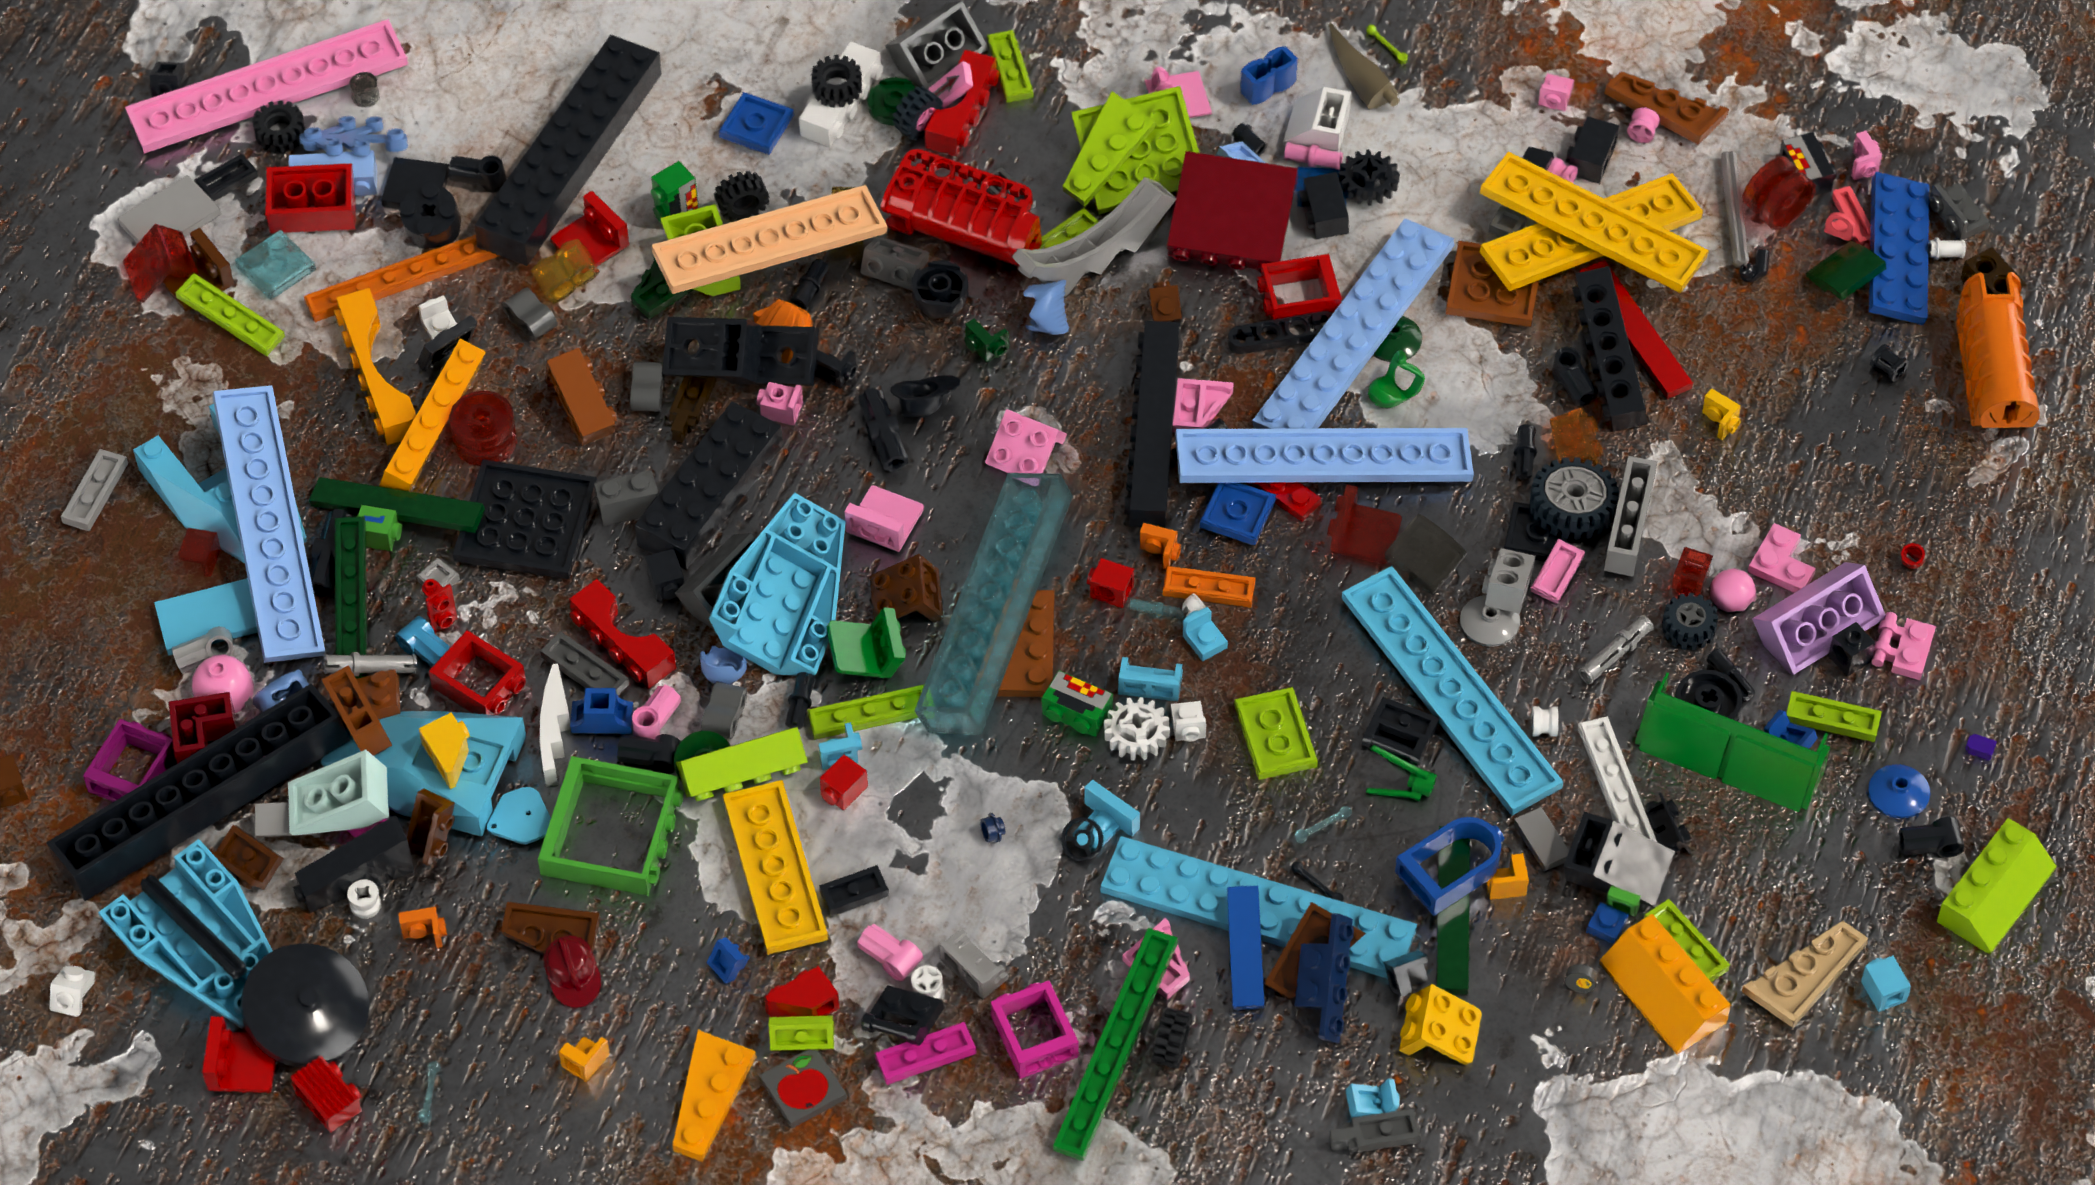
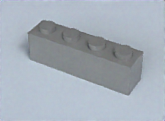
(1630, 516)

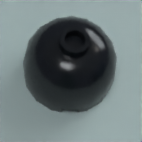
(940, 289)

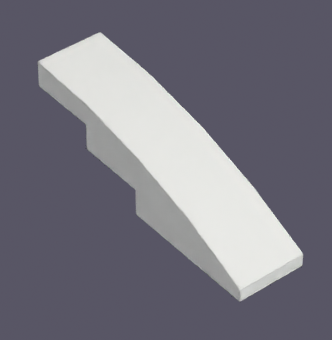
(553, 720)

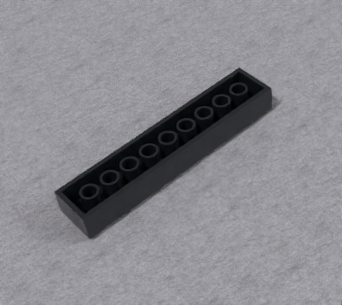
(568, 150)
(198, 791)

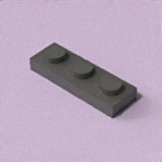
(582, 664)

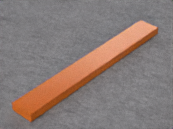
(401, 275)

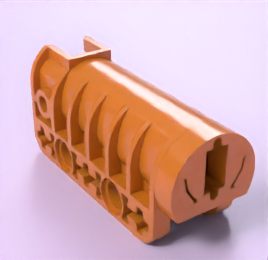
(1996, 355)

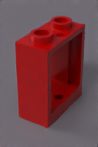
(1299, 270)
(459, 655)

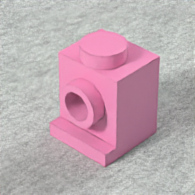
(780, 402)

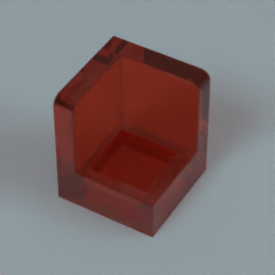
(201, 548)

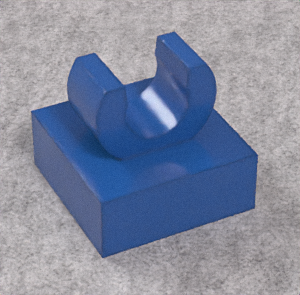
(727, 960)

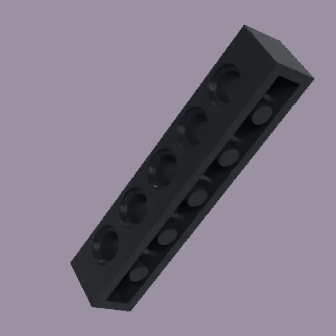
(1599, 286)

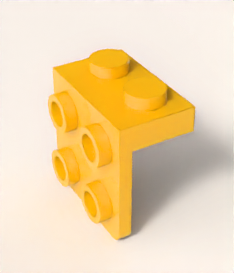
(1440, 1022)

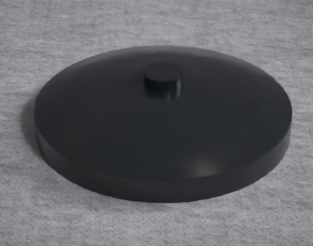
(304, 1004)

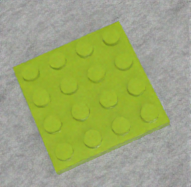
(1157, 157)

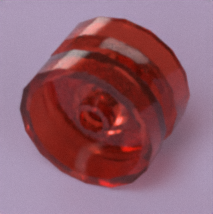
(1779, 193)
(483, 427)

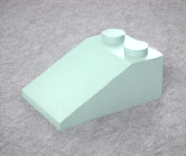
(339, 796)

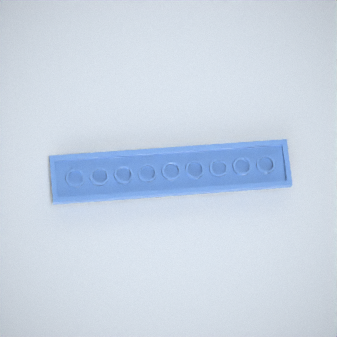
(1355, 329)
(1324, 455)
(268, 524)

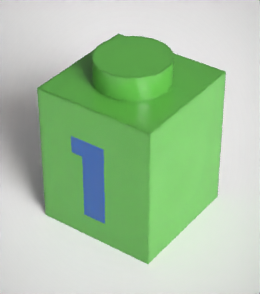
(381, 527)

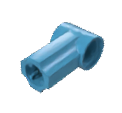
(421, 640)

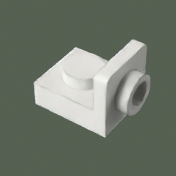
(436, 316)
(1188, 721)

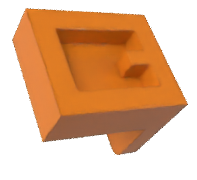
(1160, 541)
(422, 922)

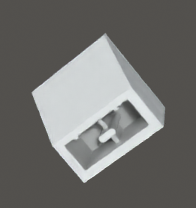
(1319, 119)

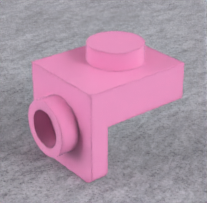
(1867, 156)

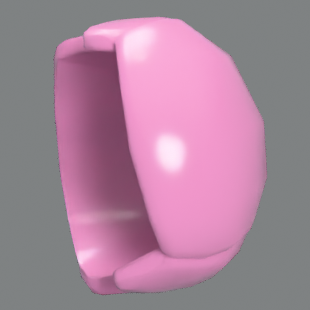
(1732, 590)

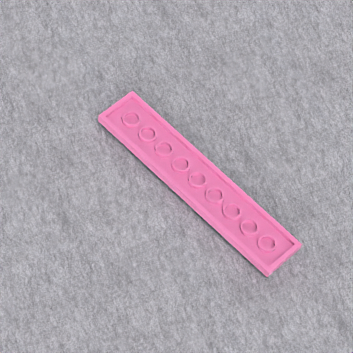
(284, 77)

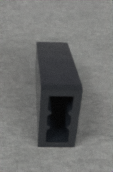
(375, 855)

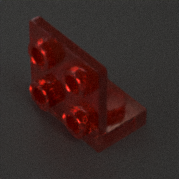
(155, 257)

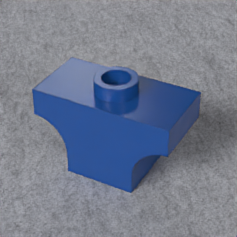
(602, 713)

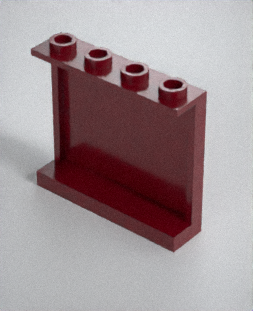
(1231, 211)

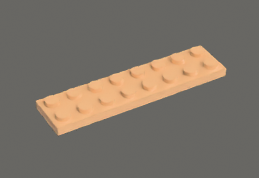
(769, 239)

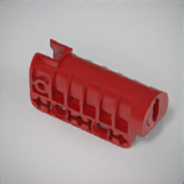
(960, 210)

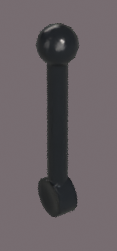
(1297, 867)

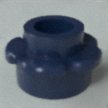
(992, 828)

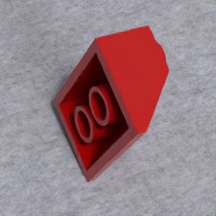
(310, 198)

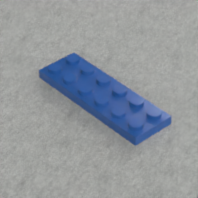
(1901, 239)

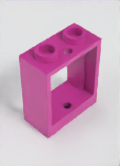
(1042, 1055)

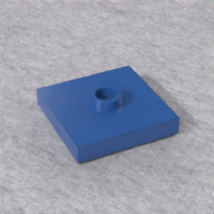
(756, 123)
(1238, 511)

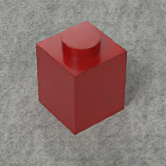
(843, 782)

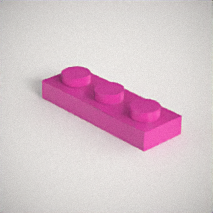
(935, 1051)

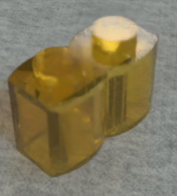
(565, 271)

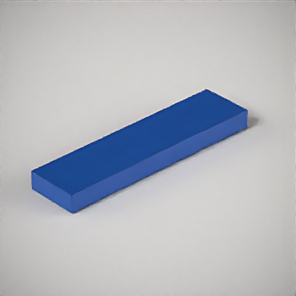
(1245, 947)

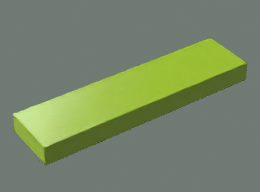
(230, 314)
(864, 712)

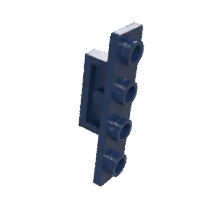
(1324, 977)

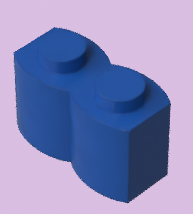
(1268, 75)

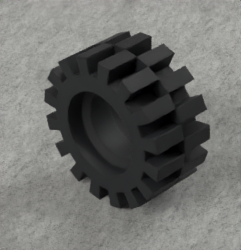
(836, 69)
(278, 138)
(741, 196)
(1172, 1037)

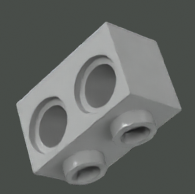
(1508, 580)

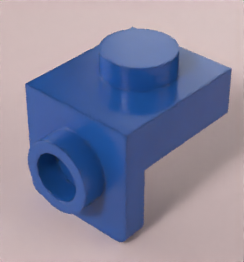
(1797, 734)

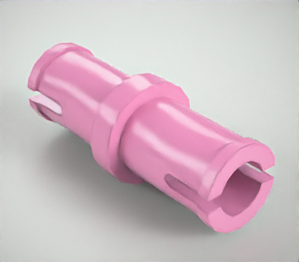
(1313, 156)

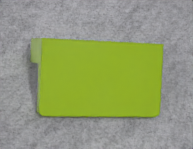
(801, 1033)

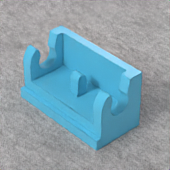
(1149, 682)

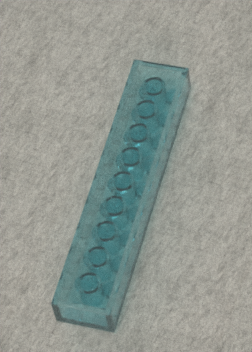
(994, 604)

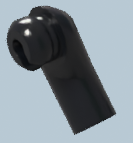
(1758, 270)

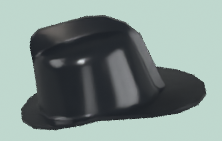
(923, 396)

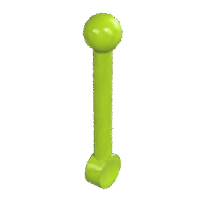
(1402, 57)

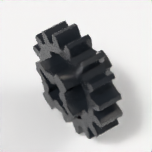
(1380, 183)

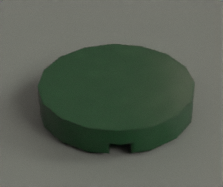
(886, 96)

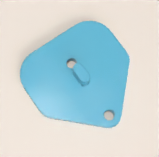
(512, 820)

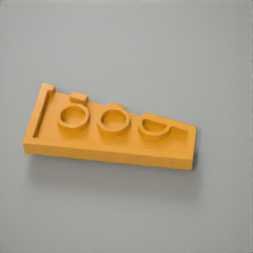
(710, 1090)

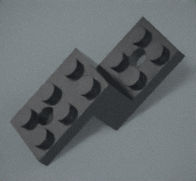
(740, 351)

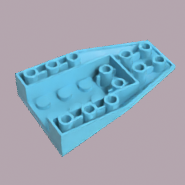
(410, 769)

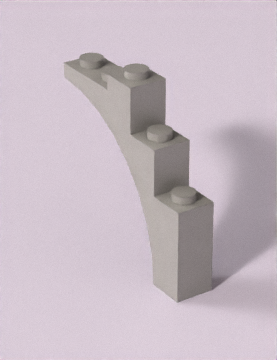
(1096, 247)

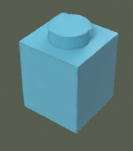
(1885, 983)

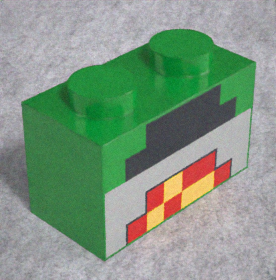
(673, 191)
(1077, 703)

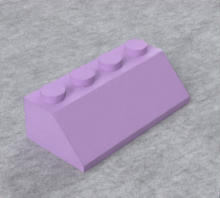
(1803, 624)

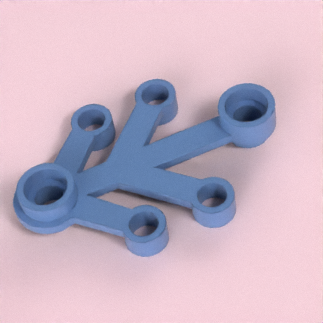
(353, 138)

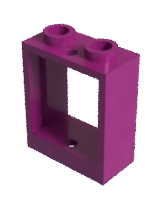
(124, 733)

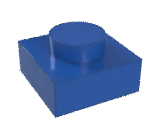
(1607, 923)

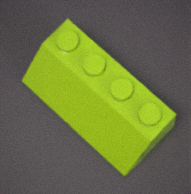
(1997, 887)

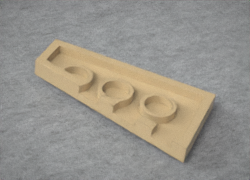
(1806, 974)

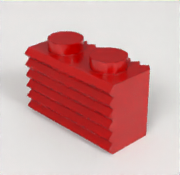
(326, 1093)

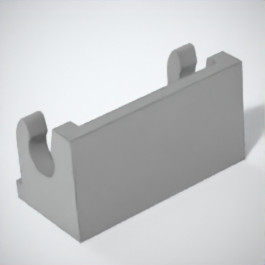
(273, 820)
(971, 964)

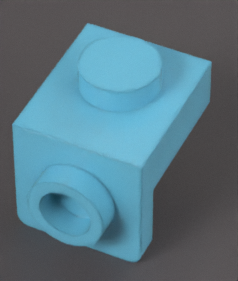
(1372, 1100)

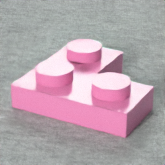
(1775, 563)

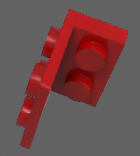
(598, 230)
(235, 1061)

